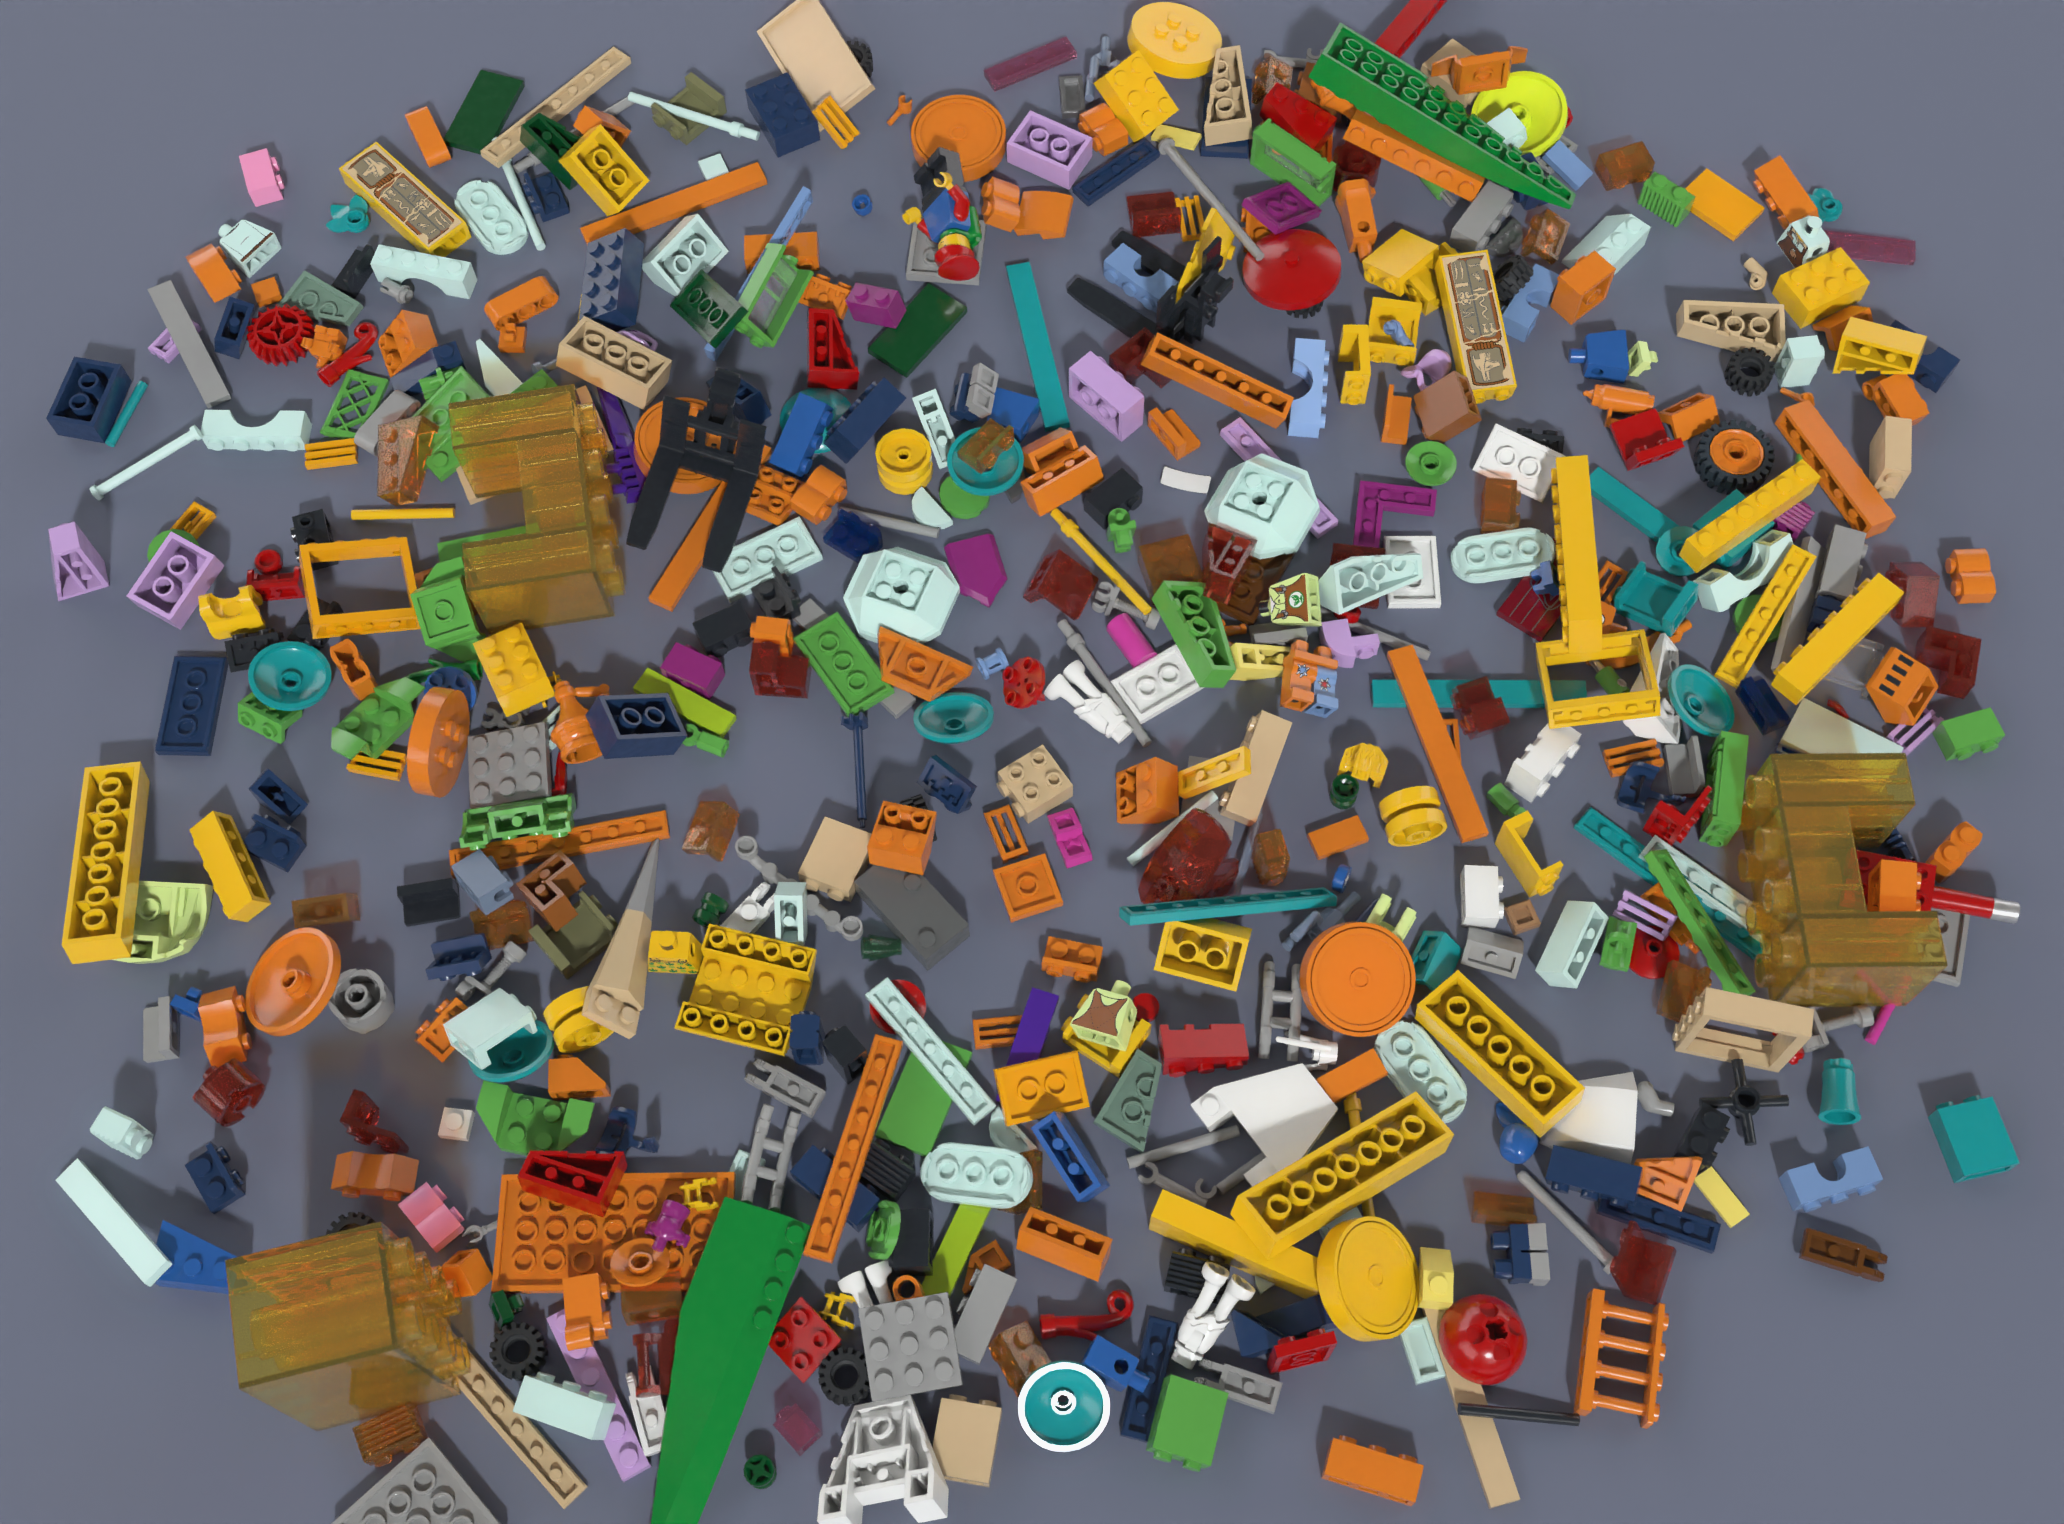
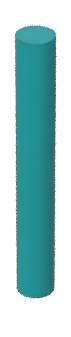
(126, 414)

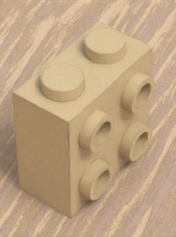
(1034, 784)

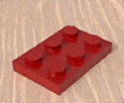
(1302, 1352)

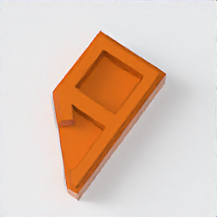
(990, 1255)

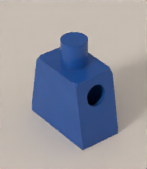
(1603, 356)
(1015, 410)
(1102, 1357)

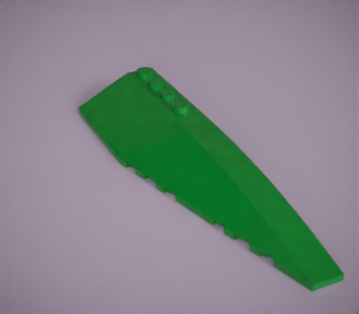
(1409, 104)
(720, 1348)

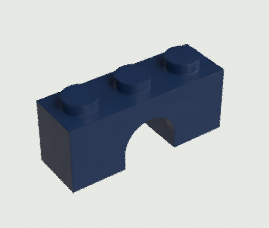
(1932, 368)

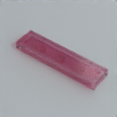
(1030, 64)
(1873, 247)

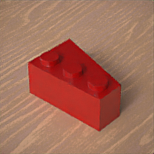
(1298, 116)
(827, 353)
(1202, 1049)
(574, 1179)

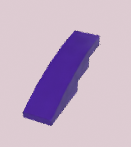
(1033, 1028)

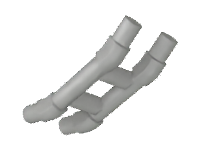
(1268, 1022)
(784, 1149)

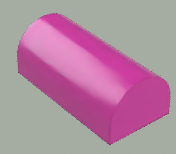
(1130, 639)

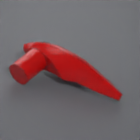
(560, 777)

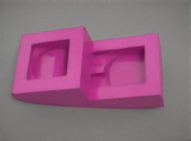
(1069, 838)

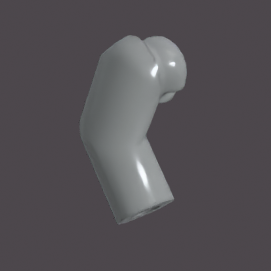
(1651, 1102)

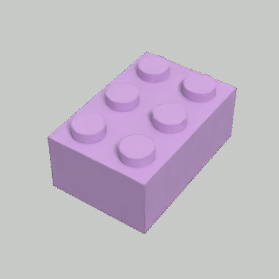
(1049, 149)
(1106, 395)
(175, 580)

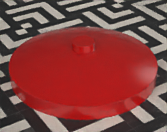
(1295, 272)

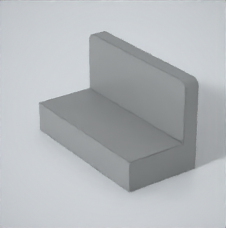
(1276, 634)
(1684, 768)
(1492, 952)
(160, 1032)

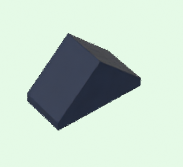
(277, 796)
(1254, 1335)

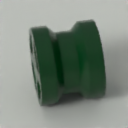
(755, 1468)

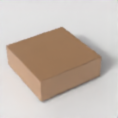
(1521, 917)

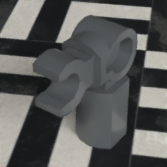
(502, 722)

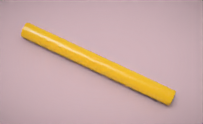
(418, 513)

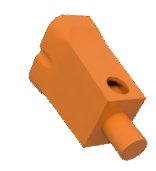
(1357, 216)

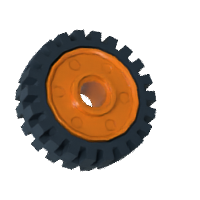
(1751, 456)

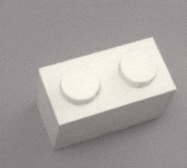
(1480, 896)

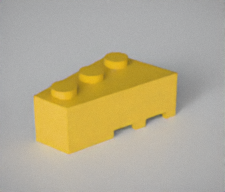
(1878, 348)

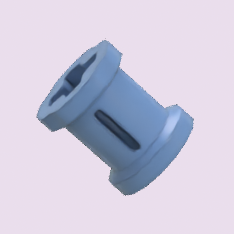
(992, 663)

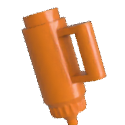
(1619, 400)

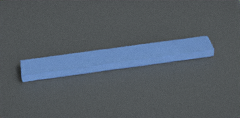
(781, 236)

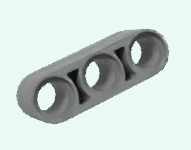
(394, 408)

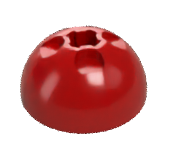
(1470, 1340)

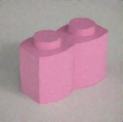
(432, 1216)

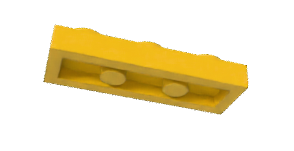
(1214, 772)

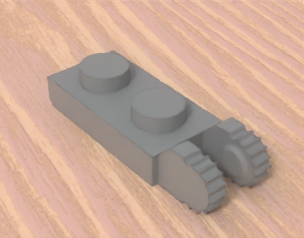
(787, 1088)
(1243, 1385)

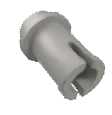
(401, 292)

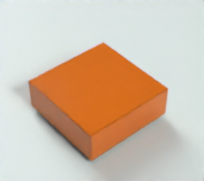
(266, 292)

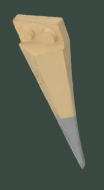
(620, 981)

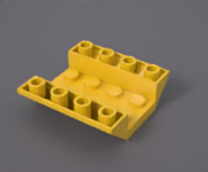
(748, 989)

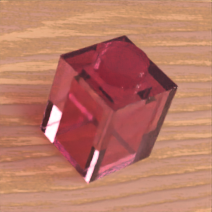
(796, 1428)

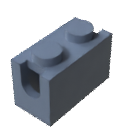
(483, 881)

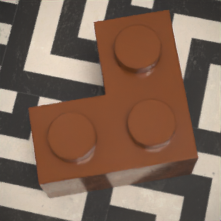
(550, 887)

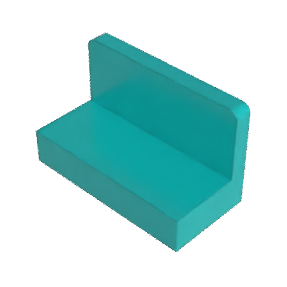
(1435, 958)

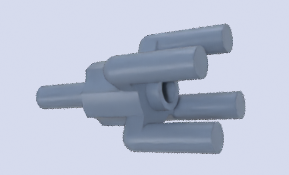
(1099, 66)
(1318, 922)

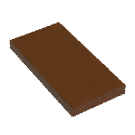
(1255, 588)

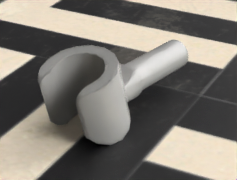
(478, 1232)

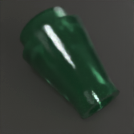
(879, 947)

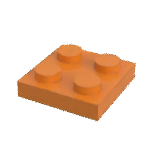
(1028, 887)

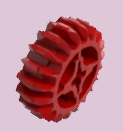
(279, 334)

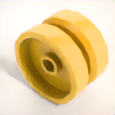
(904, 461)
(1412, 816)
(570, 1028)

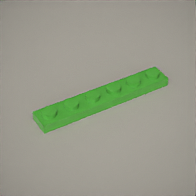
(444, 461)
(1698, 923)

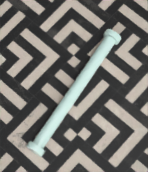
(99, 491)

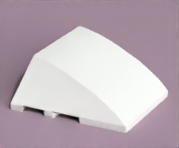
(1602, 1120)

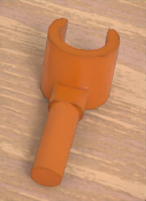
(903, 108)
(1798, 397)

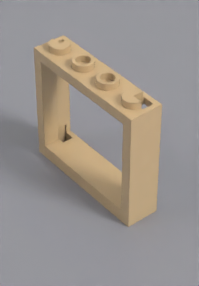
(1788, 1020)

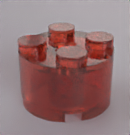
(1355, 163)
(229, 1092)

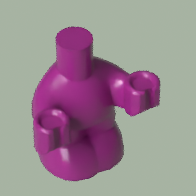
(669, 1225)

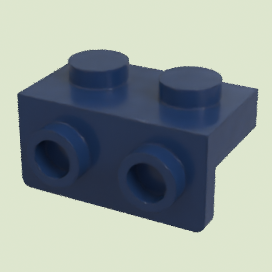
(459, 956)

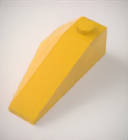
(1212, 227)

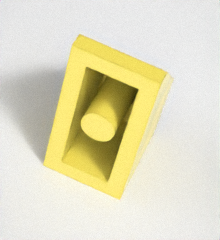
(1435, 1278)

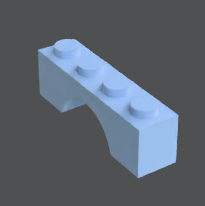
(1305, 412)

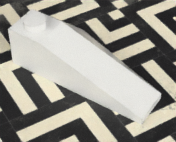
(1668, 725)

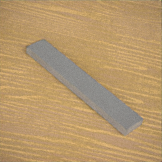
(189, 344)
(1799, 608)
(896, 703)

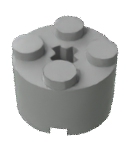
(372, 1010)

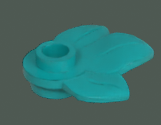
(1828, 207)
(349, 218)

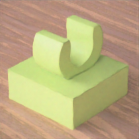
(1640, 358)

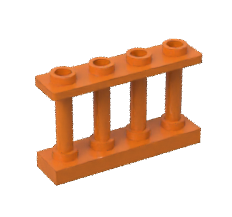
(1591, 1368)

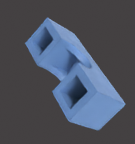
(1123, 268)
(1519, 316)
(1808, 1189)

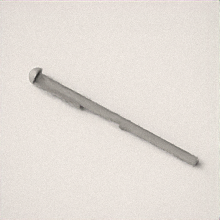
(1166, 146)

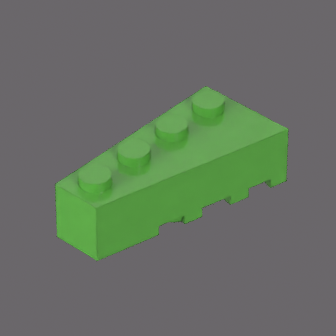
(1197, 631)

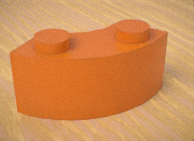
(213, 272)
(224, 1026)
(374, 1175)

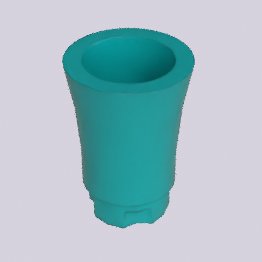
(1839, 1094)

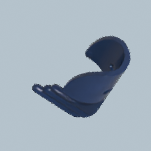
(1632, 778)
(616, 1120)

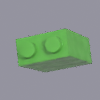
(1186, 1423)

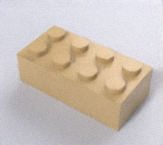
(613, 362)

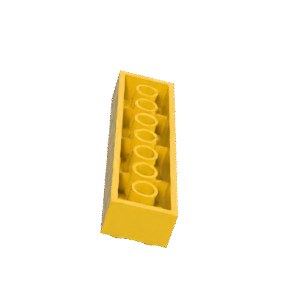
(1577, 554)
(106, 863)
(1341, 1175)

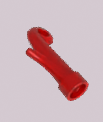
(351, 358)
(1084, 1325)

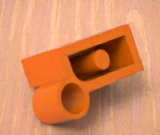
(1896, 397)
(586, 1310)

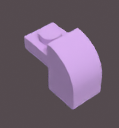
(1345, 648)

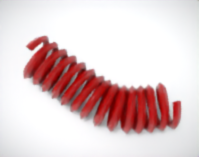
(1841, 711)

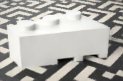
(1542, 761)

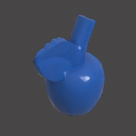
(1517, 1139)

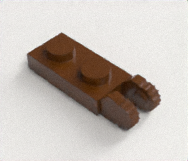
(1840, 1254)

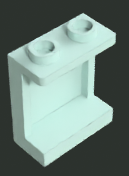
(487, 1025)

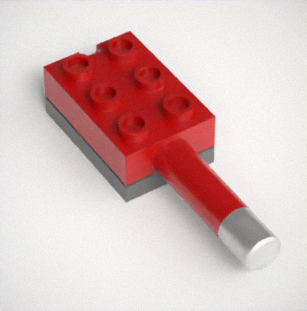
(1941, 897)

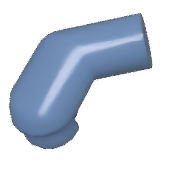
(1397, 333)

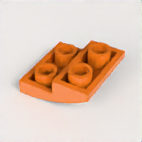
(1044, 214)
(773, 495)

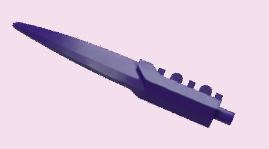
(622, 441)

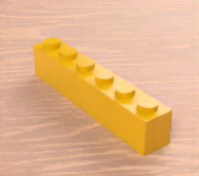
(1749, 516)
(1836, 638)

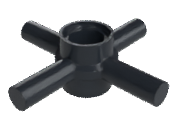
(1751, 1095)

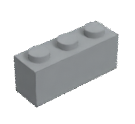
(1482, 218)
(1841, 563)
(982, 1311)

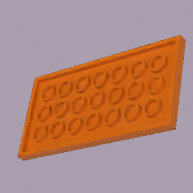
(551, 1241)

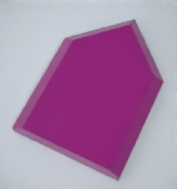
(977, 567)

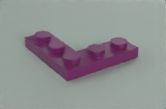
(1380, 497)

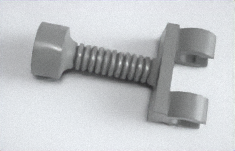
(1112, 601)
(512, 954)
(1861, 1015)

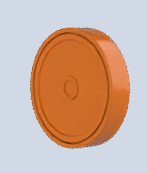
(963, 126)
(647, 442)
(438, 741)
(1357, 979)

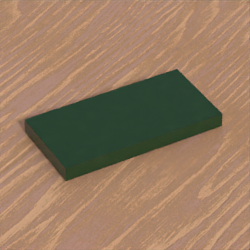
(483, 111)
(708, 308)
(920, 330)

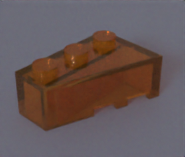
(401, 458)

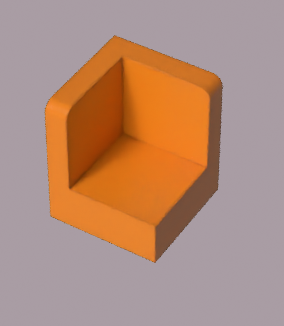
(468, 1270)

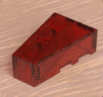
(1224, 562)

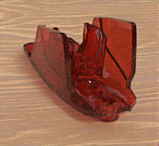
(1190, 862)

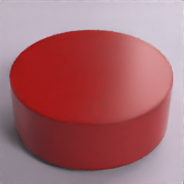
(268, 562)
(1352, 615)
(1146, 1006)

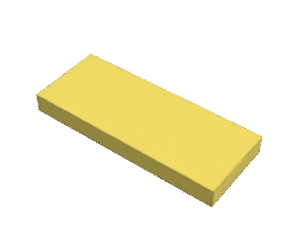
(1182, 138)
(1721, 1197)

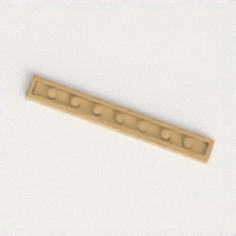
(559, 103)
(1479, 1431)
(520, 1434)

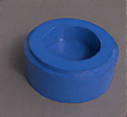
(1341, 878)

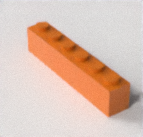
(1411, 156)
(1217, 380)
(1839, 473)

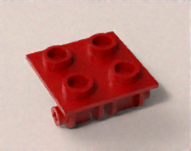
(803, 1339)

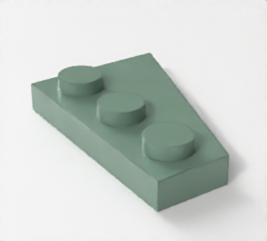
(321, 301)
(1131, 1102)

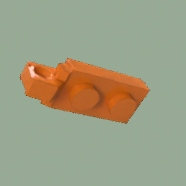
(1679, 931)

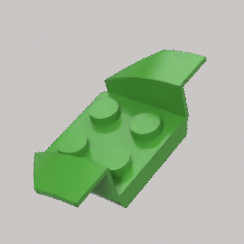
(446, 611)
(377, 720)
(529, 1122)

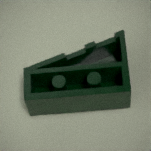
(548, 143)

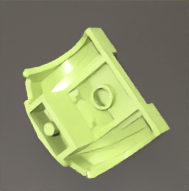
(168, 920)

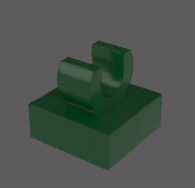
(505, 1309)

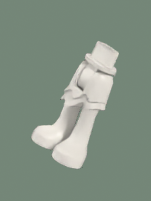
(1098, 710)
(877, 1276)
(1202, 1327)

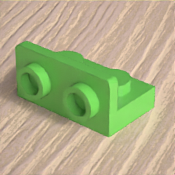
(264, 719)

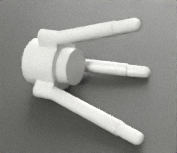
(1322, 1050)

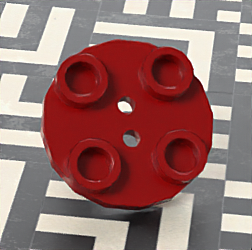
(1024, 683)

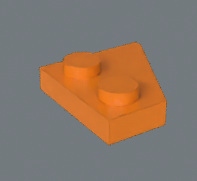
(1668, 1179)

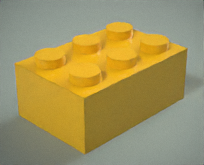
(1136, 96)
(604, 170)
(1820, 287)
(514, 669)
(1204, 951)

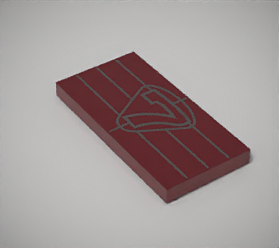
(1529, 611)

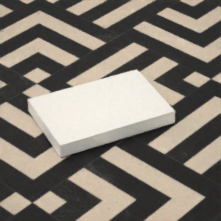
(1520, 459)
(1426, 591)
(1156, 684)

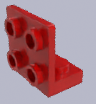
(1643, 439)
(1671, 824)

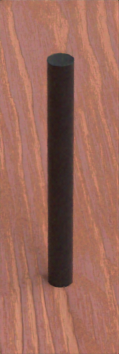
(1518, 1414)

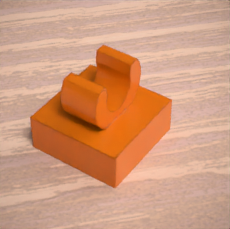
(512, 339)

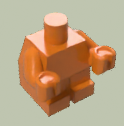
(326, 345)

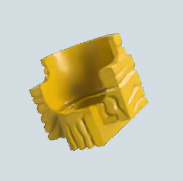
(1364, 762)

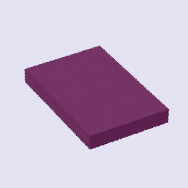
(1281, 207)

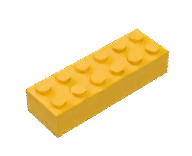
(1499, 1053)

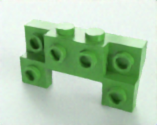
(508, 820)

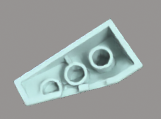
(1366, 578)

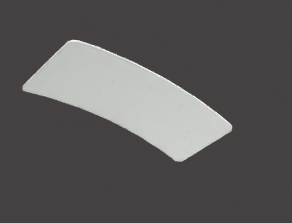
(1185, 481)

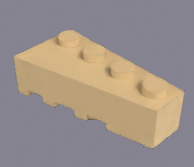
(1228, 104)
(1734, 325)
(1246, 795)

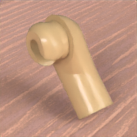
(1758, 274)

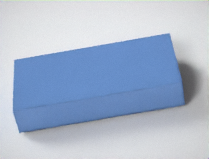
(1567, 165)

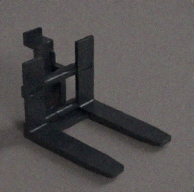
(1173, 319)
(676, 453)

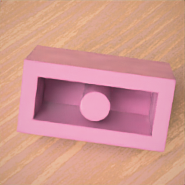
(261, 177)

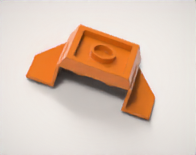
(1481, 71)

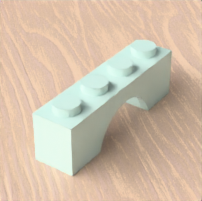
(450, 275)
(285, 432)
(1720, 588)

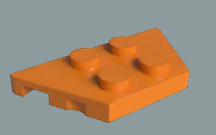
(917, 667)

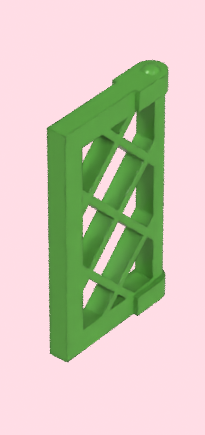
(366, 381)

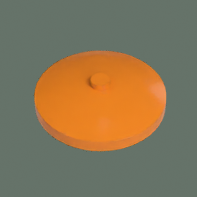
(293, 981)

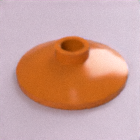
(638, 1264)

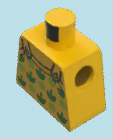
(672, 952)

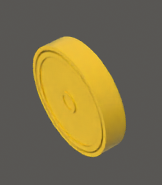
(1174, 39)
(1368, 1279)

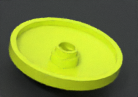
(1535, 102)

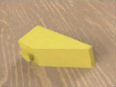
(1258, 661)

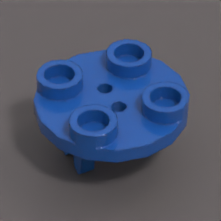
(457, 679)

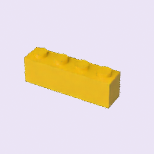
(229, 866)

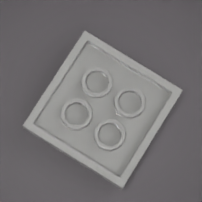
(922, 262)
(509, 765)
(910, 1346)

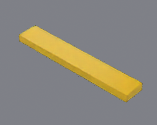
(1765, 616)

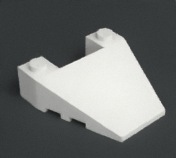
(1279, 1111)
(881, 1461)

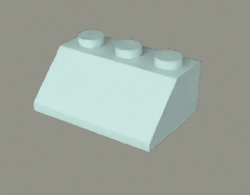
(1614, 238)
(683, 254)

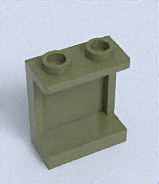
(696, 97)
(579, 939)

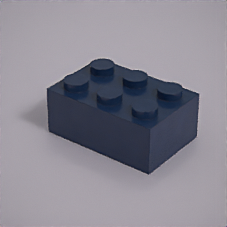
(782, 114)
(89, 399)
(863, 419)
(636, 725)

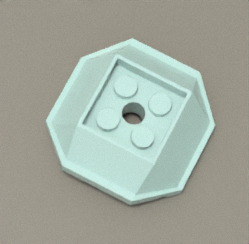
(1283, 518)
(914, 614)

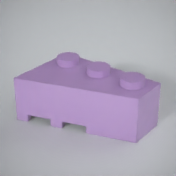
(75, 562)

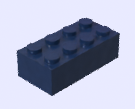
(612, 280)

